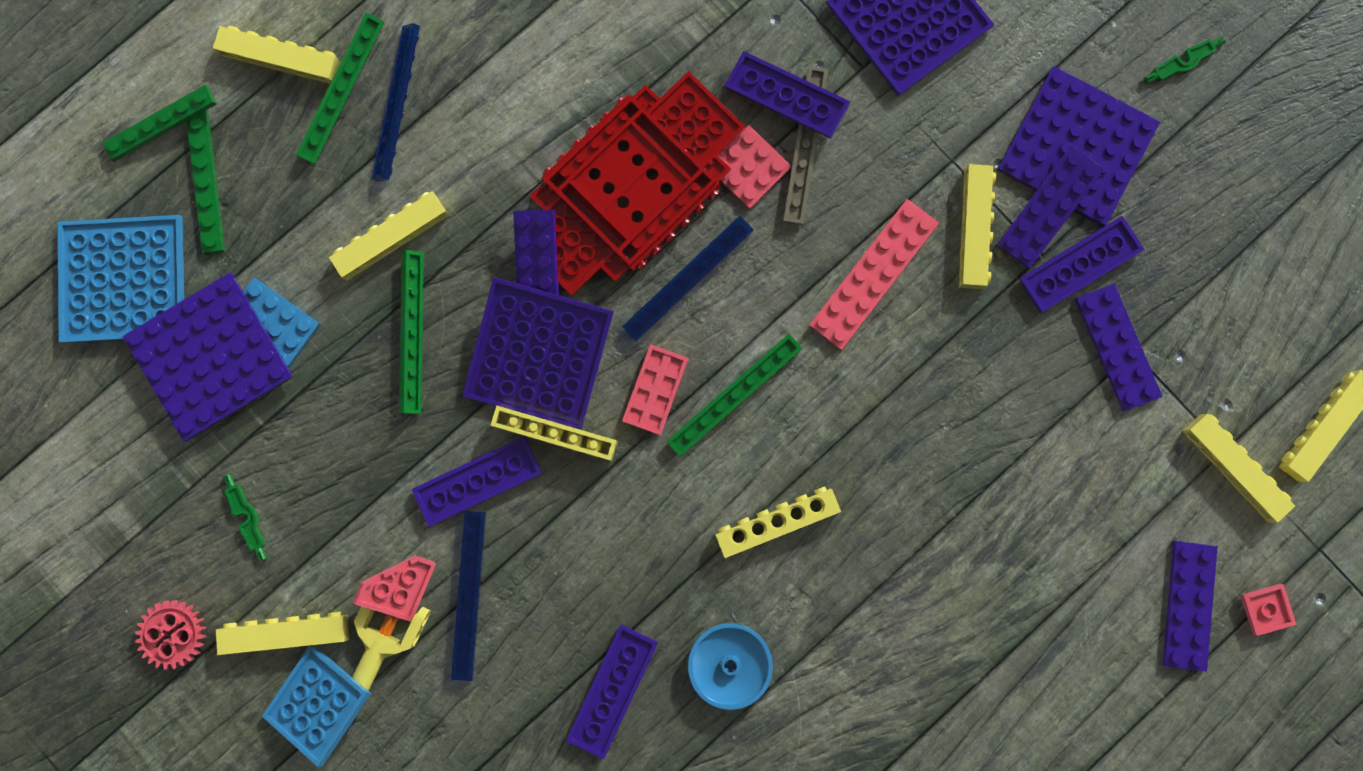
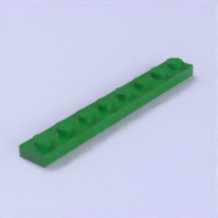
(340, 88)
(205, 184)
(411, 332)
(734, 395)

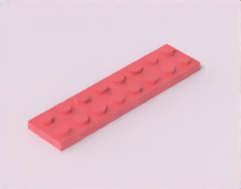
(873, 274)

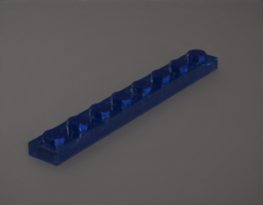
(395, 103)
(687, 278)
(468, 596)

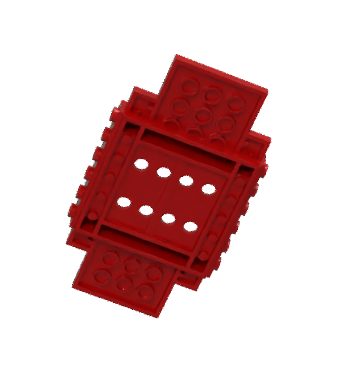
(676, 138)

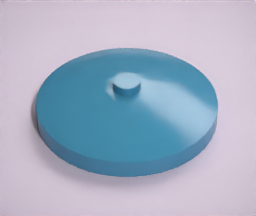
(730, 666)

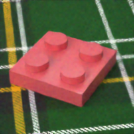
(1268, 609)

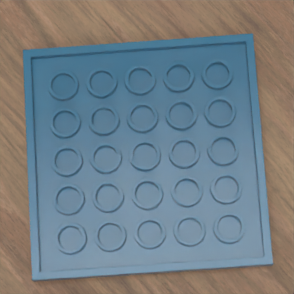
(117, 275)

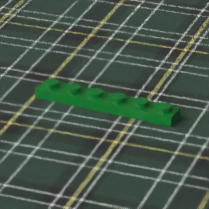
(159, 123)

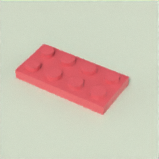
(655, 389)

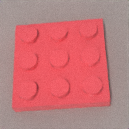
(753, 167)

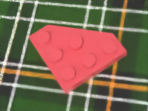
(396, 589)

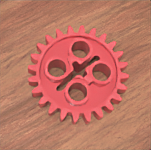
(181, 649)

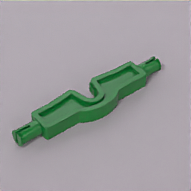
(1177, 66)
(249, 528)

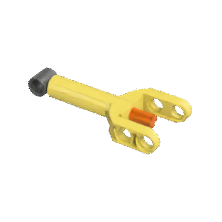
(381, 644)

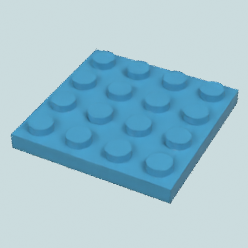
(284, 322)
(316, 705)

